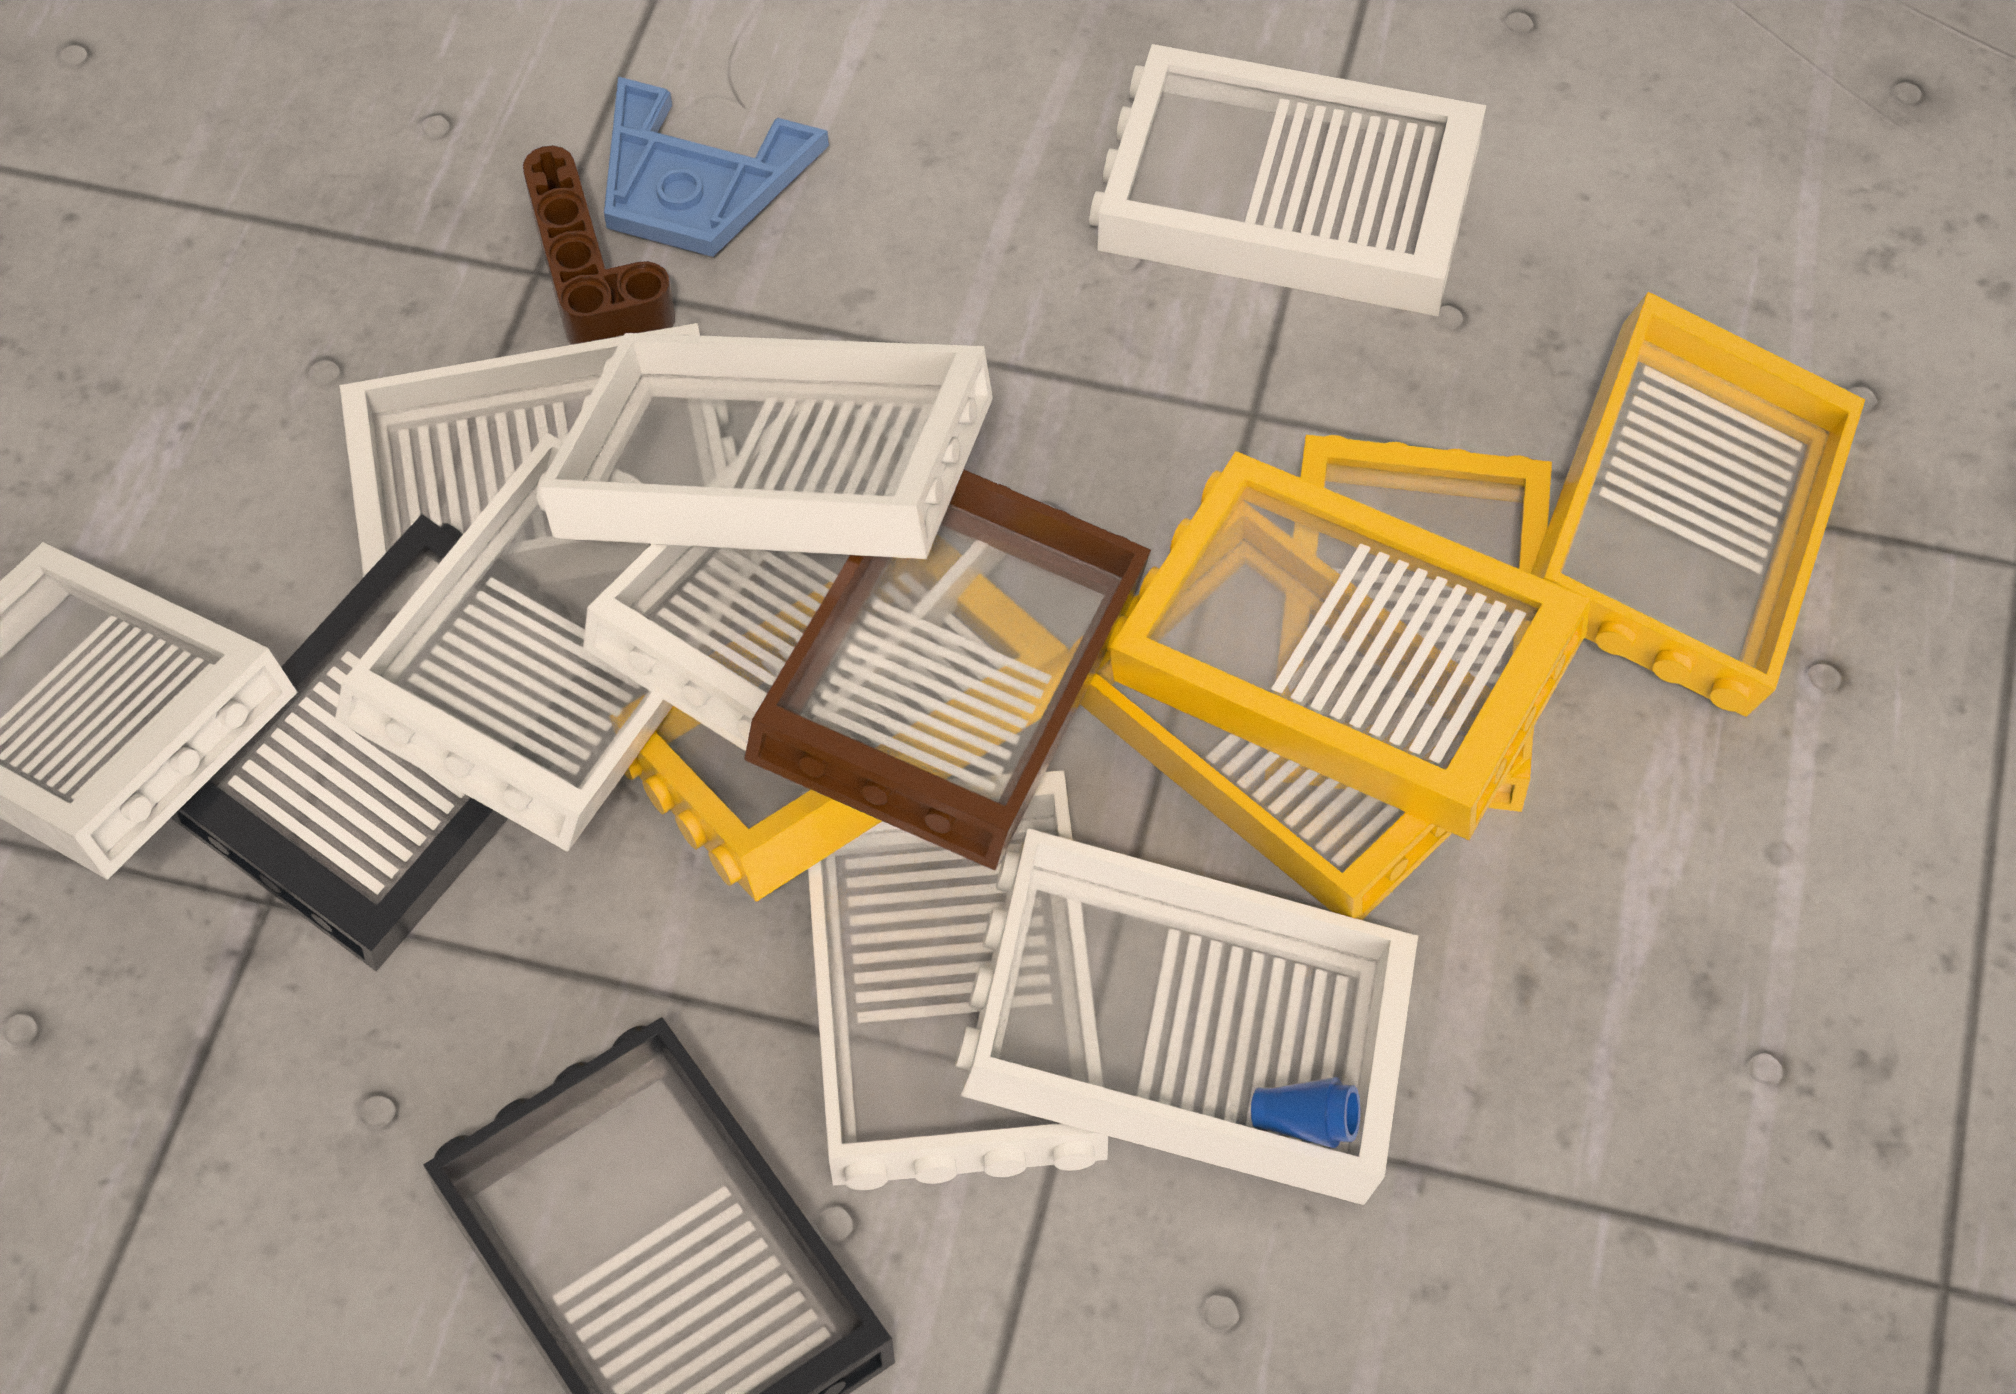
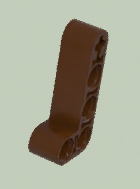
(590, 299)

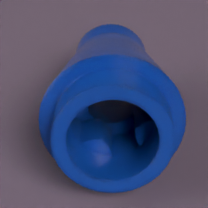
(1310, 1111)

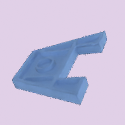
(689, 190)

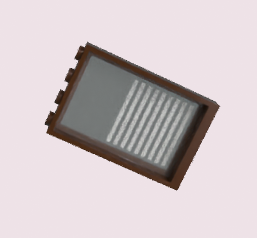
(951, 675)

